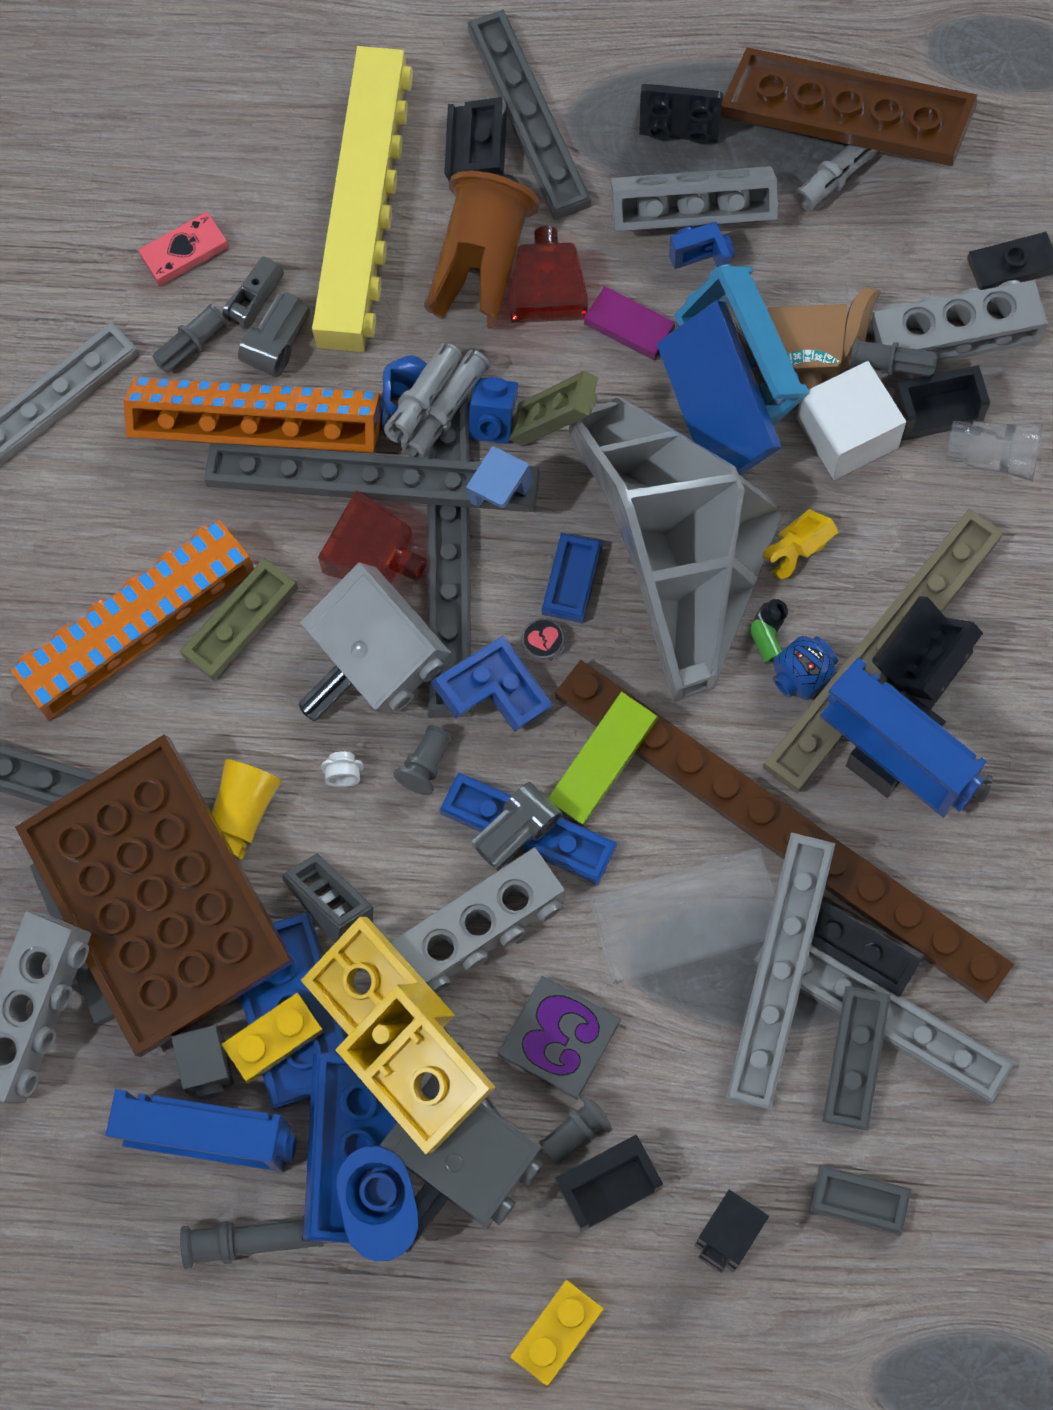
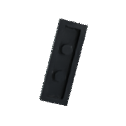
(864, 947)

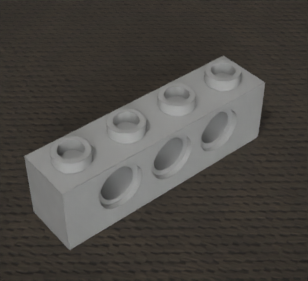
(694, 198)
(981, 334)
(524, 875)
(24, 980)

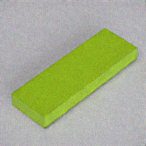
(603, 758)

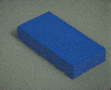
(571, 578)

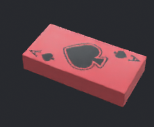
(183, 248)

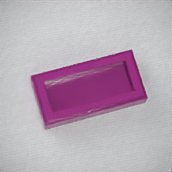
(628, 322)

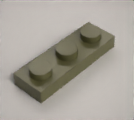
(554, 408)
(239, 619)

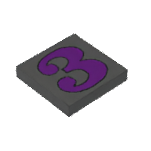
(559, 1037)

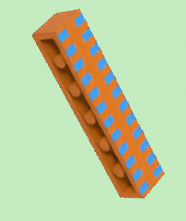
(252, 414)
(133, 619)

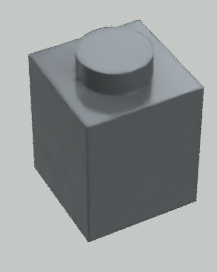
(202, 1062)

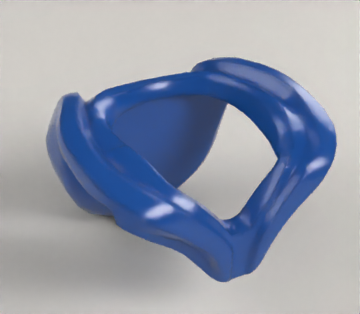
(397, 379)

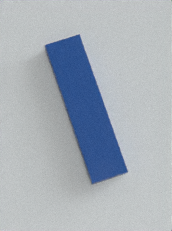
(563, 846)

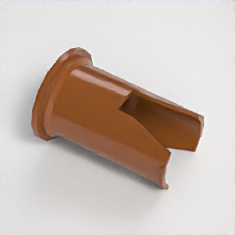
(482, 237)

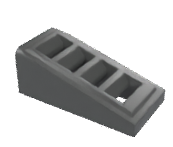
(331, 921)

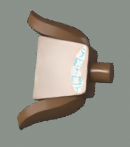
(823, 335)

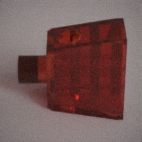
(547, 281)
(371, 537)

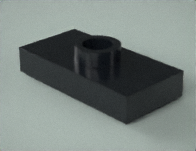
(1012, 260)

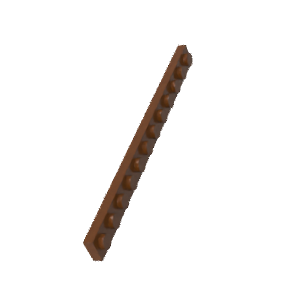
(771, 823)

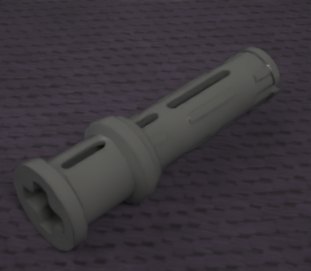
(229, 1241)

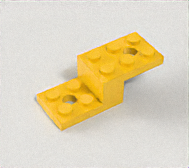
(397, 1035)

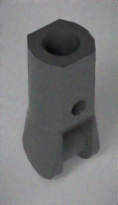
(254, 289)

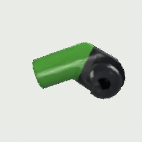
(766, 626)

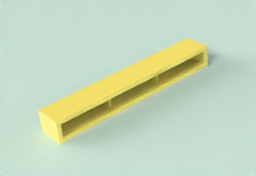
(361, 199)

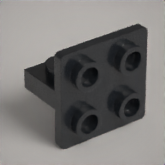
(926, 651)

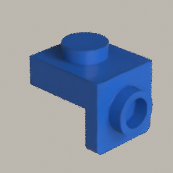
(700, 243)
(492, 410)

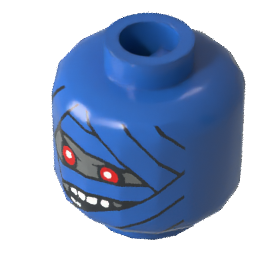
(804, 667)

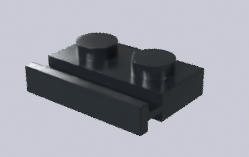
(476, 137)

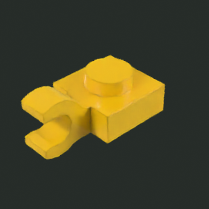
(802, 537)

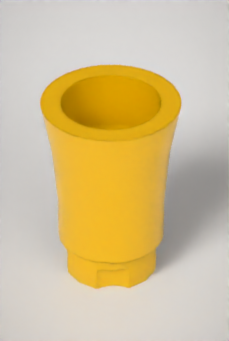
(242, 802)

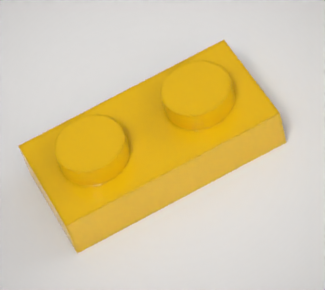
(272, 1038)
(556, 1333)

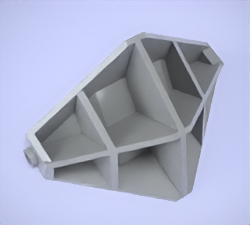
(688, 531)

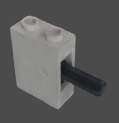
(373, 642)

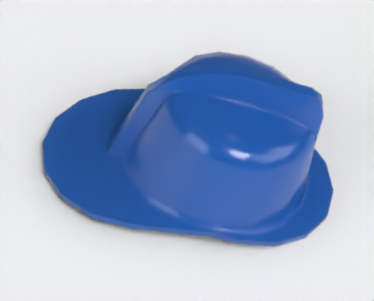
(377, 1203)

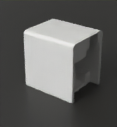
(851, 420)

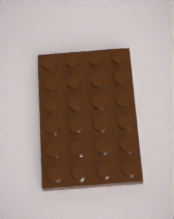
(158, 891)

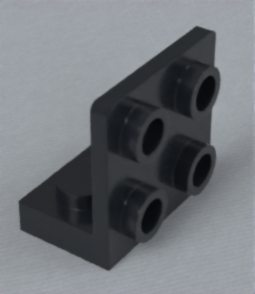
(680, 113)

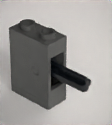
(472, 1168)

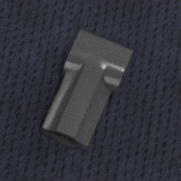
(270, 344)
(525, 817)

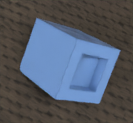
(499, 479)

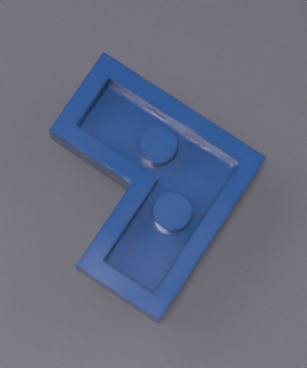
(493, 674)

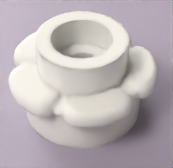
(342, 769)

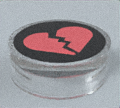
(543, 640)

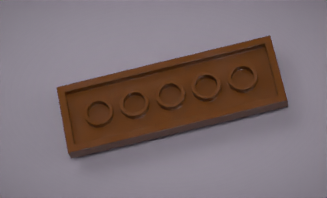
(849, 106)

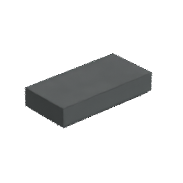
(860, 1200)

